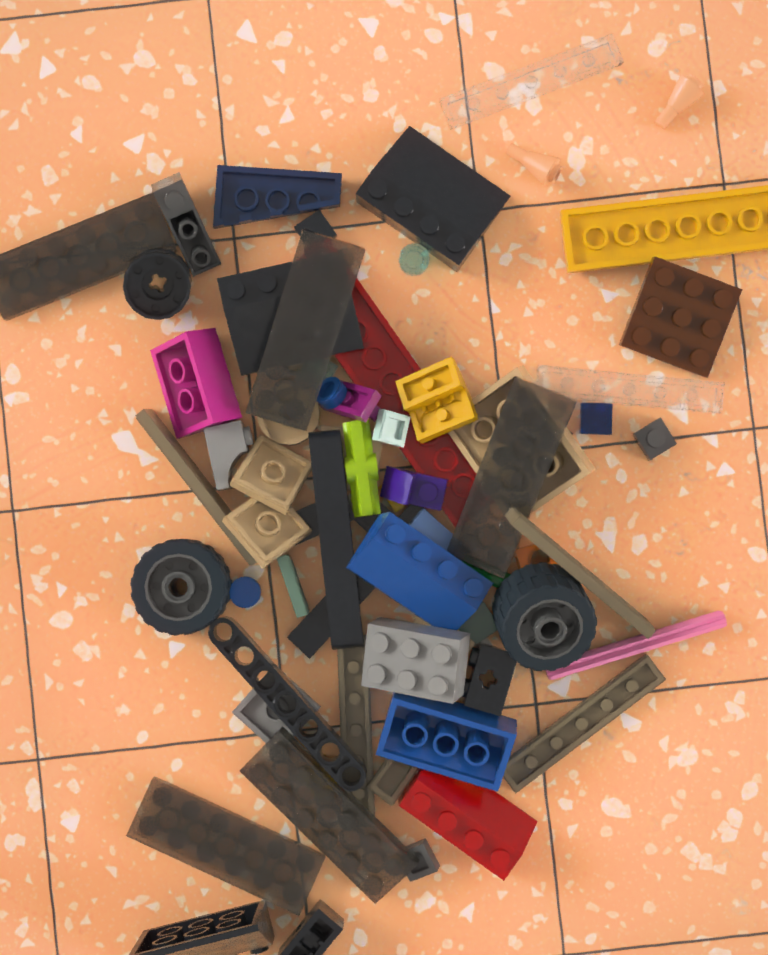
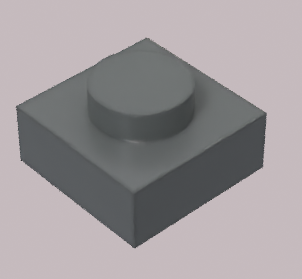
(654, 439)
(428, 863)

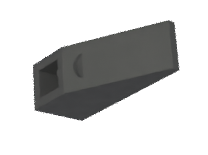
(185, 224)

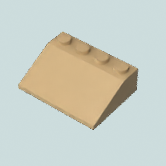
(473, 439)

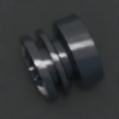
(151, 300)

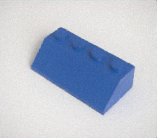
(418, 573)
(448, 739)

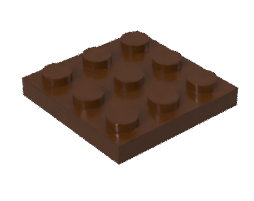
(680, 317)

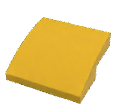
(436, 400)

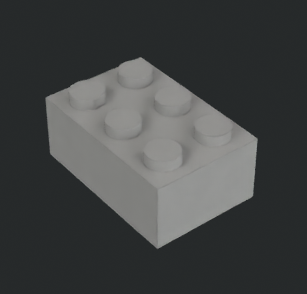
(415, 659)

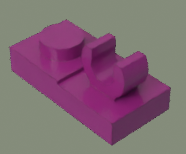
(358, 404)

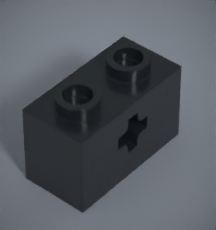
(493, 696)
(314, 932)

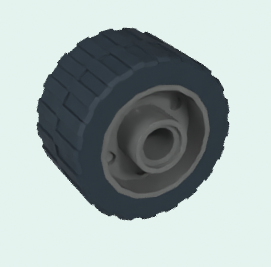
(156, 589)
(544, 617)

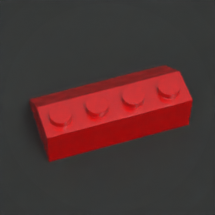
(471, 819)

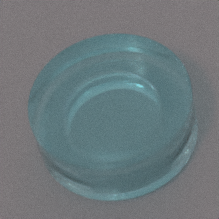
(414, 259)

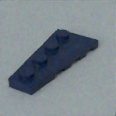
(267, 193)

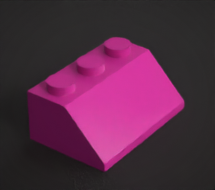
(195, 382)

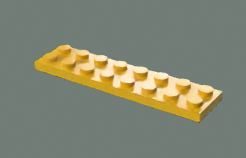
(665, 228)

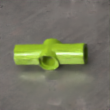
(361, 468)

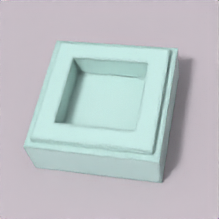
(391, 428)

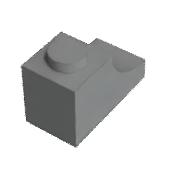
(225, 447)

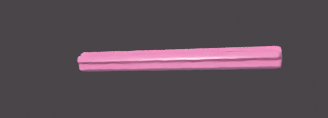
(640, 644)

